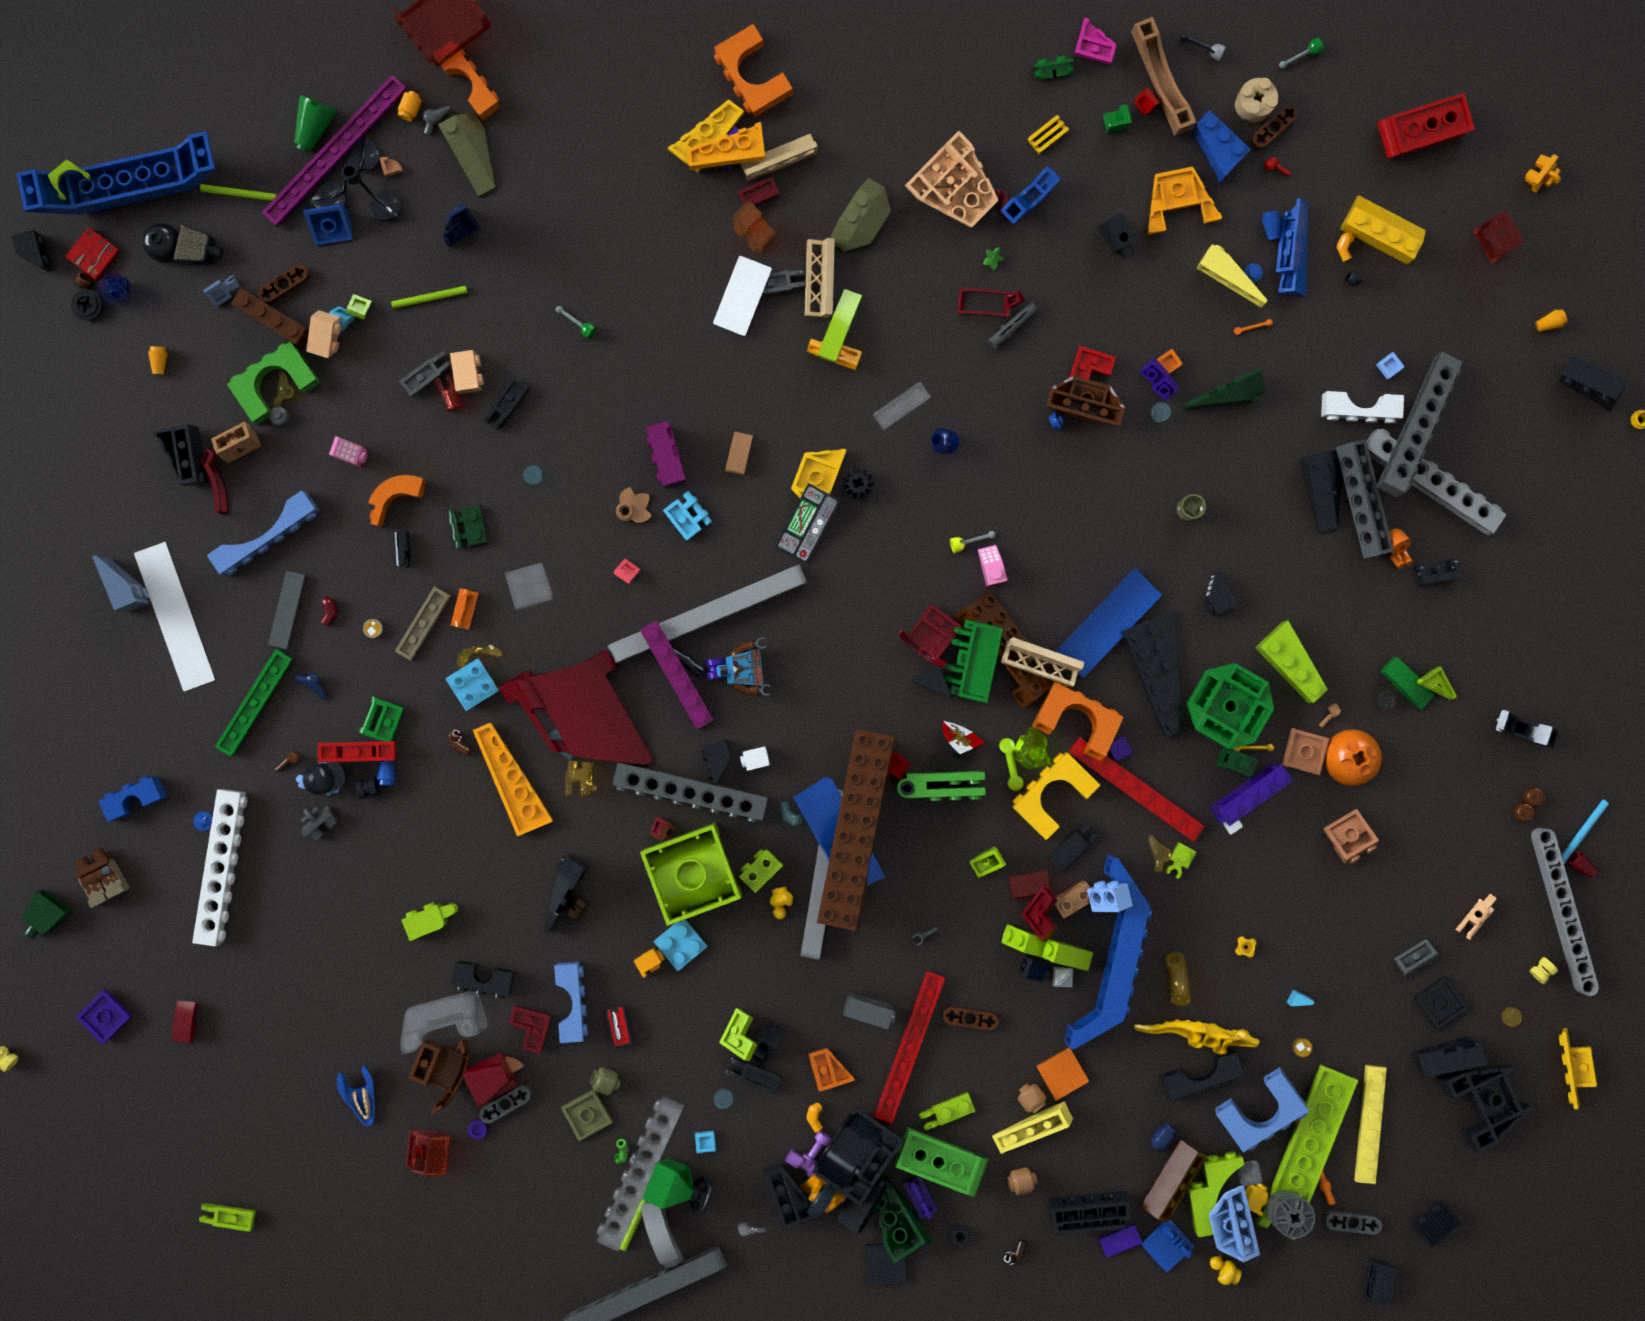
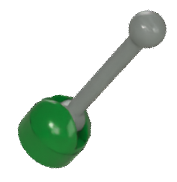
(1315, 47)
(587, 329)

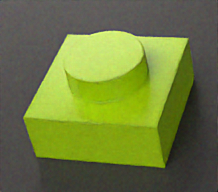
(358, 306)

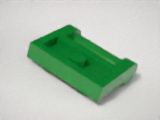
(387, 722)

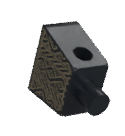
(195, 247)

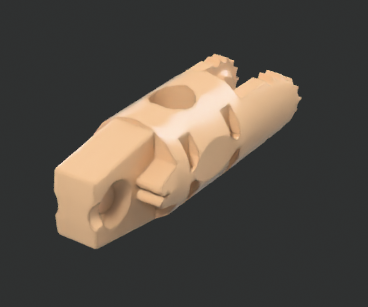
(1481, 907)

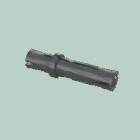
(1013, 324)

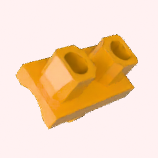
(1547, 165)

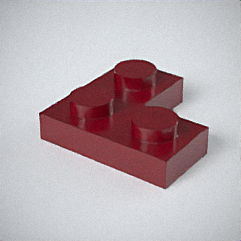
(1037, 912)
(536, 1025)

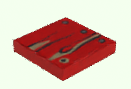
(93, 253)

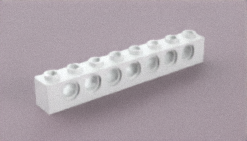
(203, 933)

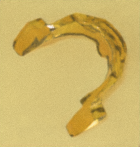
(463, 656)

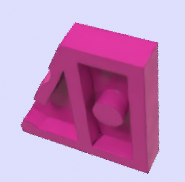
(1094, 44)

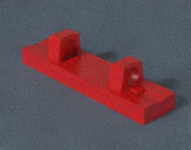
(356, 751)

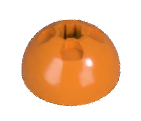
(1343, 755)

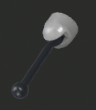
(1216, 50)

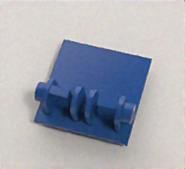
(1167, 1245)

